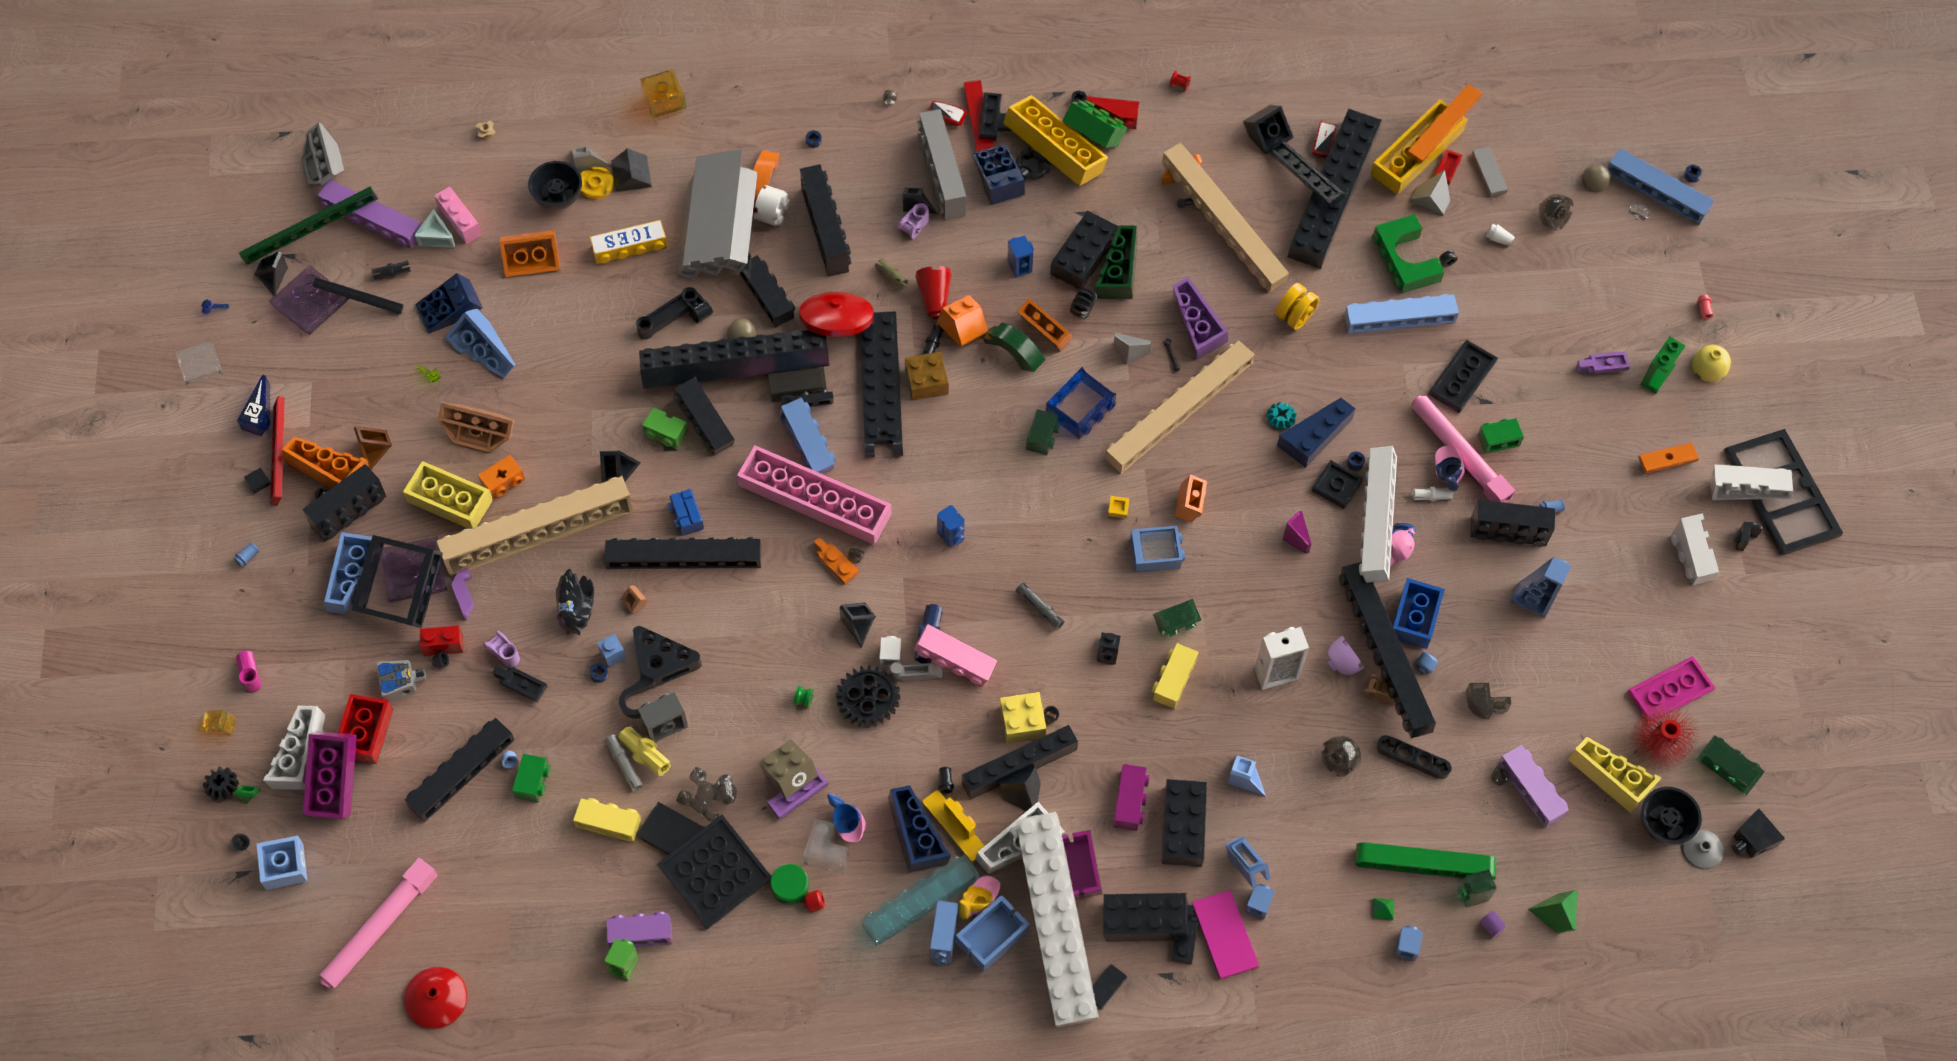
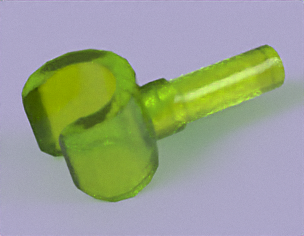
(432, 375)

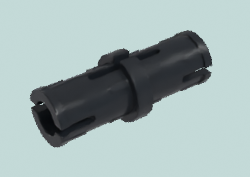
(391, 270)
(932, 342)

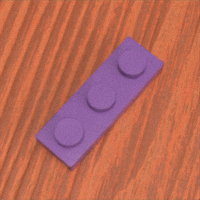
(783, 806)

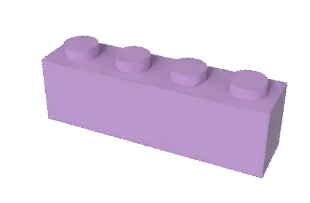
(1533, 786)

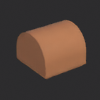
(633, 599)

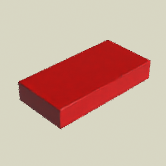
(1449, 163)

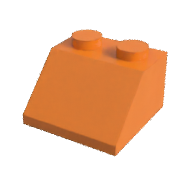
(963, 321)

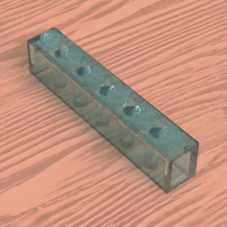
(919, 900)

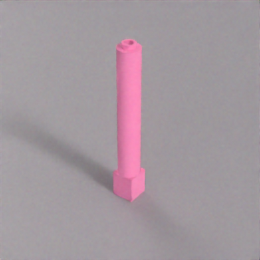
(1495, 487)
(415, 881)

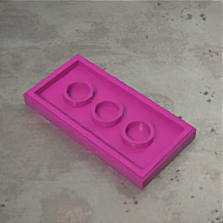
(1675, 685)
(1225, 934)

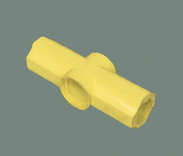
(644, 751)

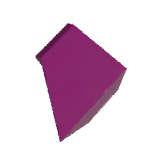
(1297, 533)

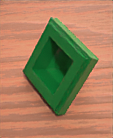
(246, 792)
(1383, 908)

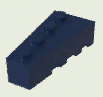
(1314, 433)
(917, 837)

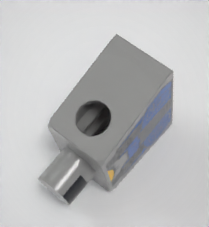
(398, 679)

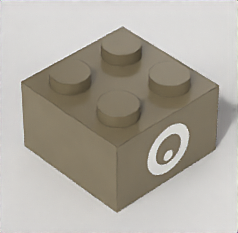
(788, 768)

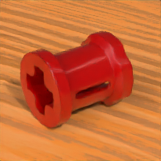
(1180, 80)

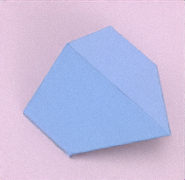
(1246, 776)

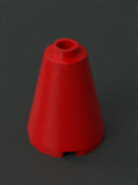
(934, 288)

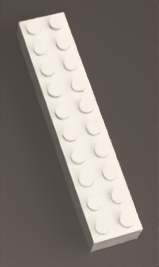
(1057, 920)

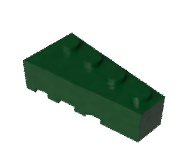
(1118, 273)

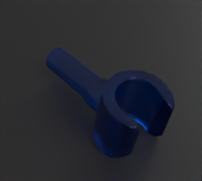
(208, 305)

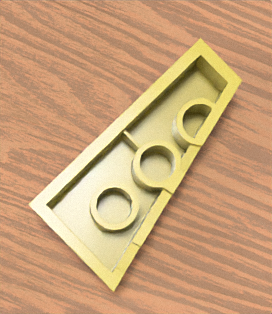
(1613, 773)

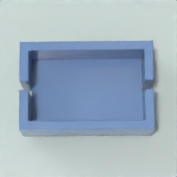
(992, 933)

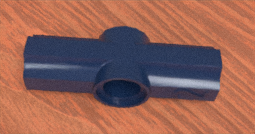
(931, 617)

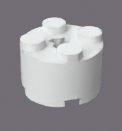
(771, 205)

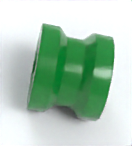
(803, 696)

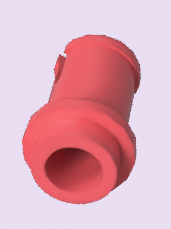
(1705, 306)

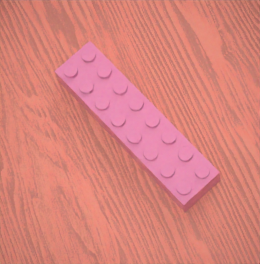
(814, 495)

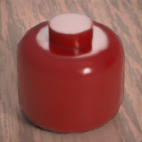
(814, 901)

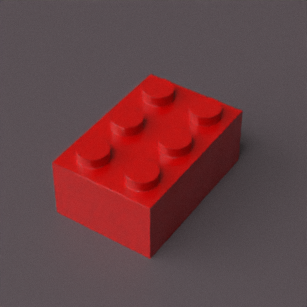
(369, 721)

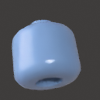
(1426, 663)

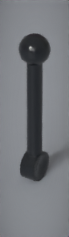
(1167, 342)

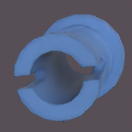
(1558, 505)
(246, 554)

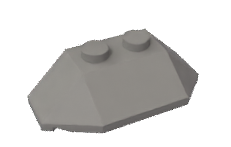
(321, 156)

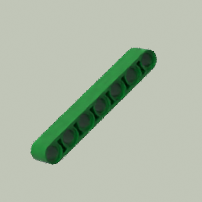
(1422, 860)

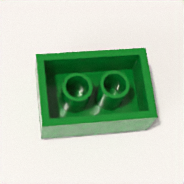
(1095, 123)

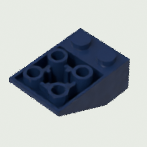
(999, 174)
(448, 303)

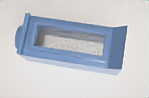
(1246, 860)

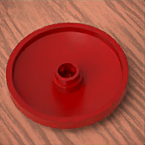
(836, 314)

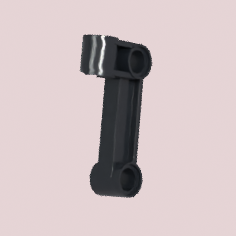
(673, 309)

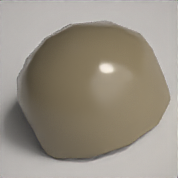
(1597, 178)
(741, 328)

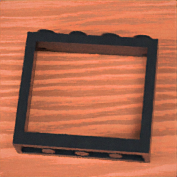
(423, 588)

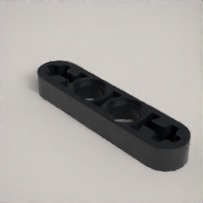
(1412, 760)

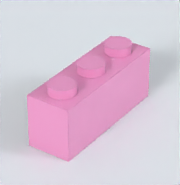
(458, 215)

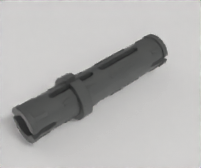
(1046, 612)

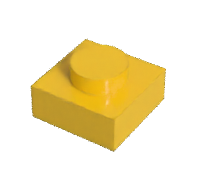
(1118, 507)

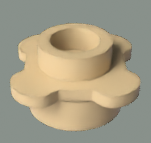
(488, 133)

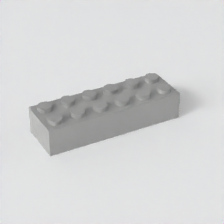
(941, 165)

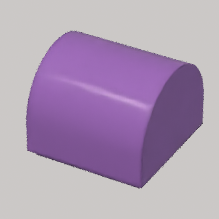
(1493, 924)

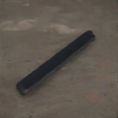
(358, 295)

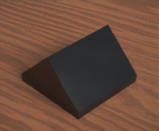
(630, 171)

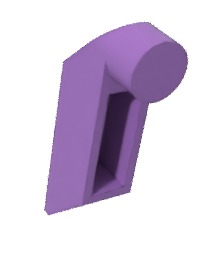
(462, 593)

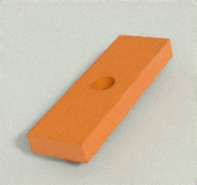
(1677, 456)

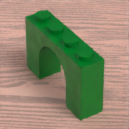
(1406, 275)

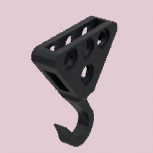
(652, 654)

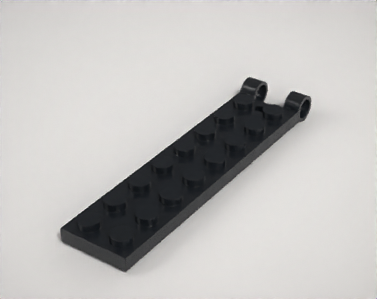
(881, 384)

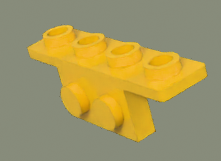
(955, 823)

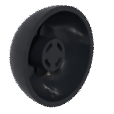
(555, 185)
(1680, 815)

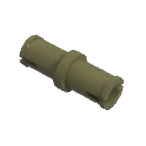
(891, 273)

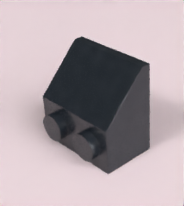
(1268, 127)

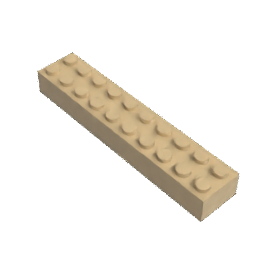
(536, 526)

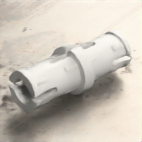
(1432, 494)

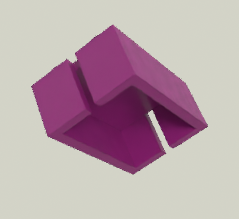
(1082, 865)

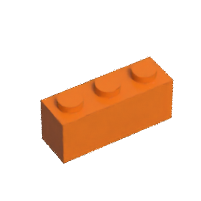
(1045, 324)

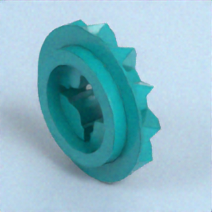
(1281, 422)

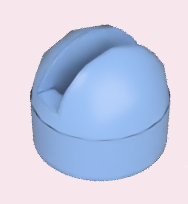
(509, 764)

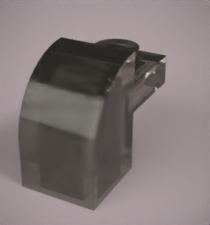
(1481, 702)

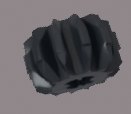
(1083, 303)
(220, 783)

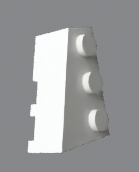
(1694, 551)

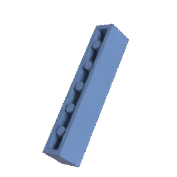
(1660, 186)

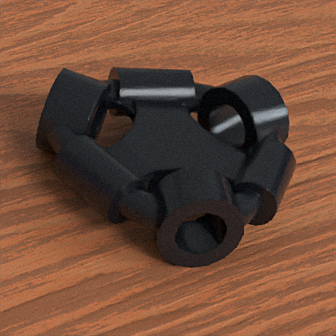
(1031, 165)

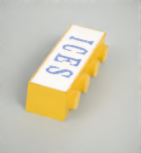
(628, 242)

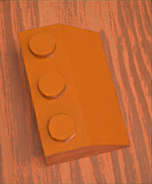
(530, 253)

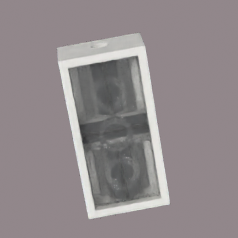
(1281, 657)

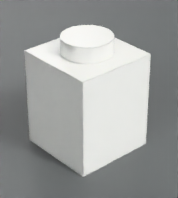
(890, 651)

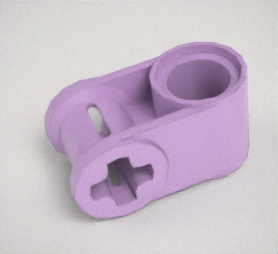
(912, 223)
(500, 647)

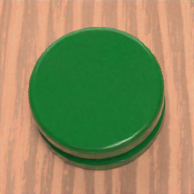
(789, 884)

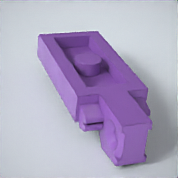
(1604, 363)

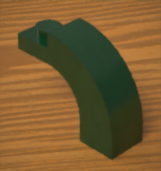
(1016, 344)

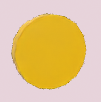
(596, 183)

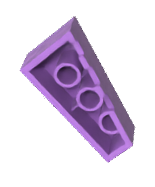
(1200, 321)

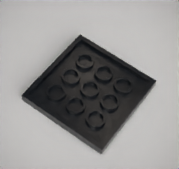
(714, 871)

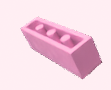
(955, 655)

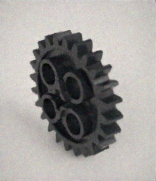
(880, 707)

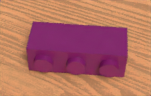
(1131, 797)

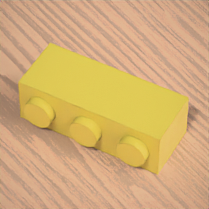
(1174, 675)
(607, 819)

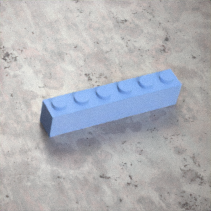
(1401, 313)

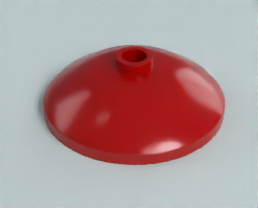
(440, 1009)

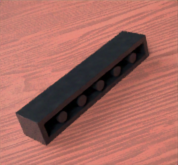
(1035, 753)
(459, 769)

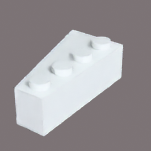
(1750, 483)
(290, 764)
(1006, 846)

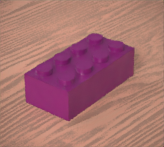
(329, 774)

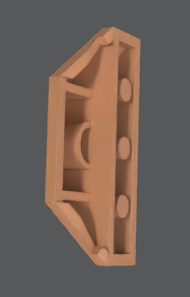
(475, 426)

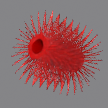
(1664, 736)

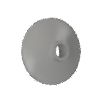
(1703, 857)

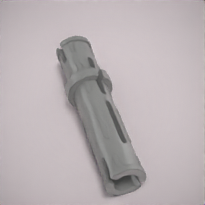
(620, 756)

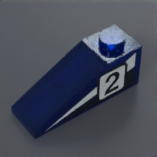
(256, 413)

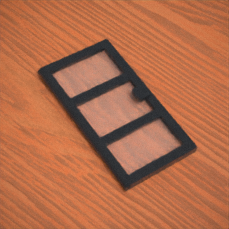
(1793, 521)

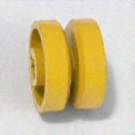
(1297, 306)

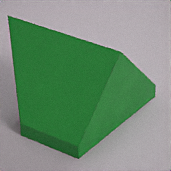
(1558, 911)

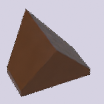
(373, 443)

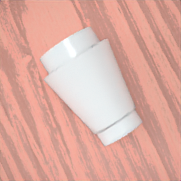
(1499, 235)

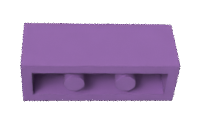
(640, 929)

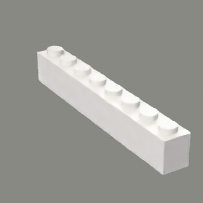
(1379, 514)

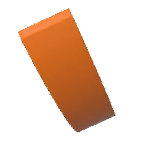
(764, 167)

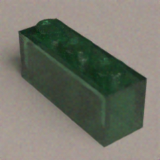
(1730, 764)

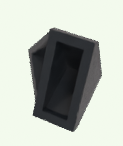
(914, 196)
(272, 271)
(616, 465)
(857, 619)
(1022, 788)

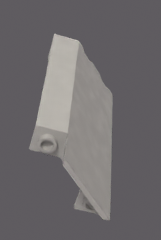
(717, 215)

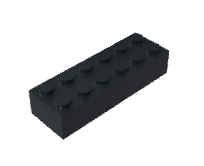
(825, 220)

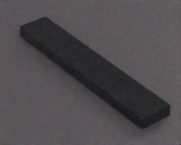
(1307, 173)

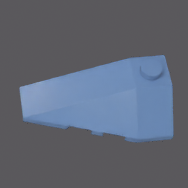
(479, 340)

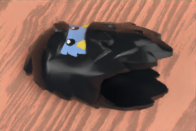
(574, 602)

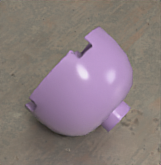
(1343, 658)

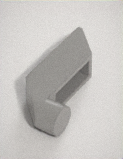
(916, 672)

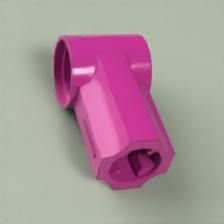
(248, 670)

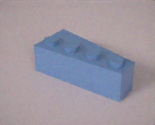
(806, 436)

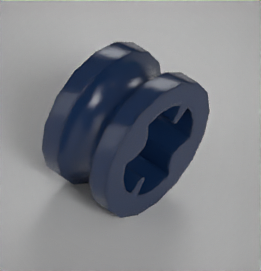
(810, 143)
(1695, 169)
(1351, 464)
(594, 669)

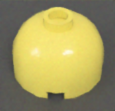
(1711, 363)

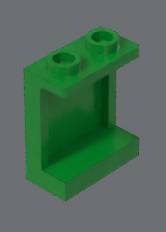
(1662, 365)

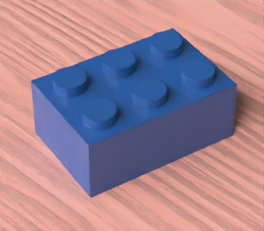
(1417, 612)

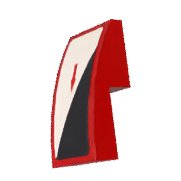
(951, 114)
(1324, 139)

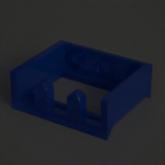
(1095, 415)

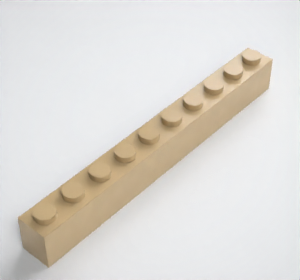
(1225, 217)
(1179, 407)

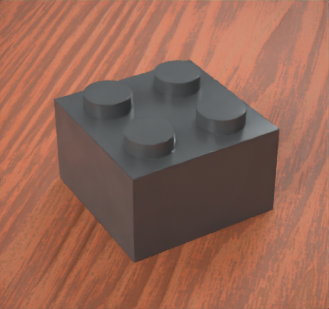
(663, 717)

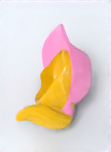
(978, 897)

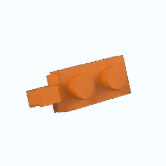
(835, 561)

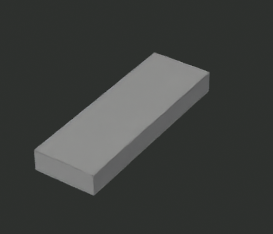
(1489, 171)

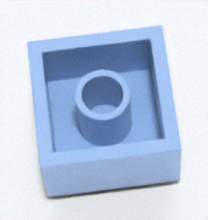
(282, 862)

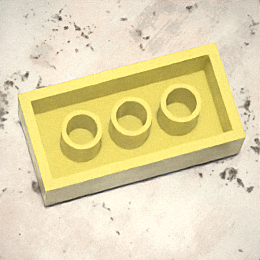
(448, 495)

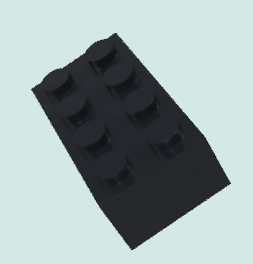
(1083, 250)
(344, 503)
(1512, 523)
(1184, 823)
(1145, 917)

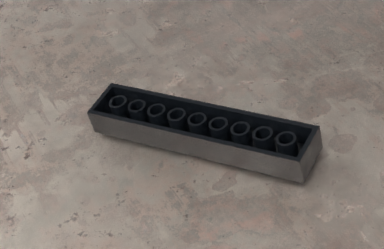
(1343, 169)
(733, 358)

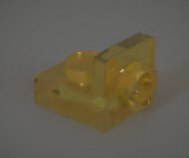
(218, 721)

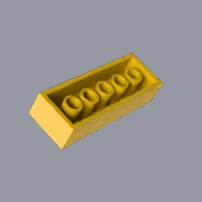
(1055, 140)
(1398, 169)

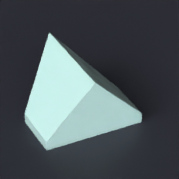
(434, 233)

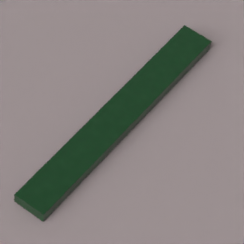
(308, 225)

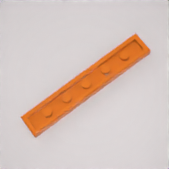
(1444, 123)

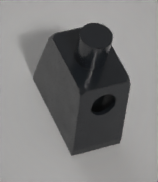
(1757, 836)

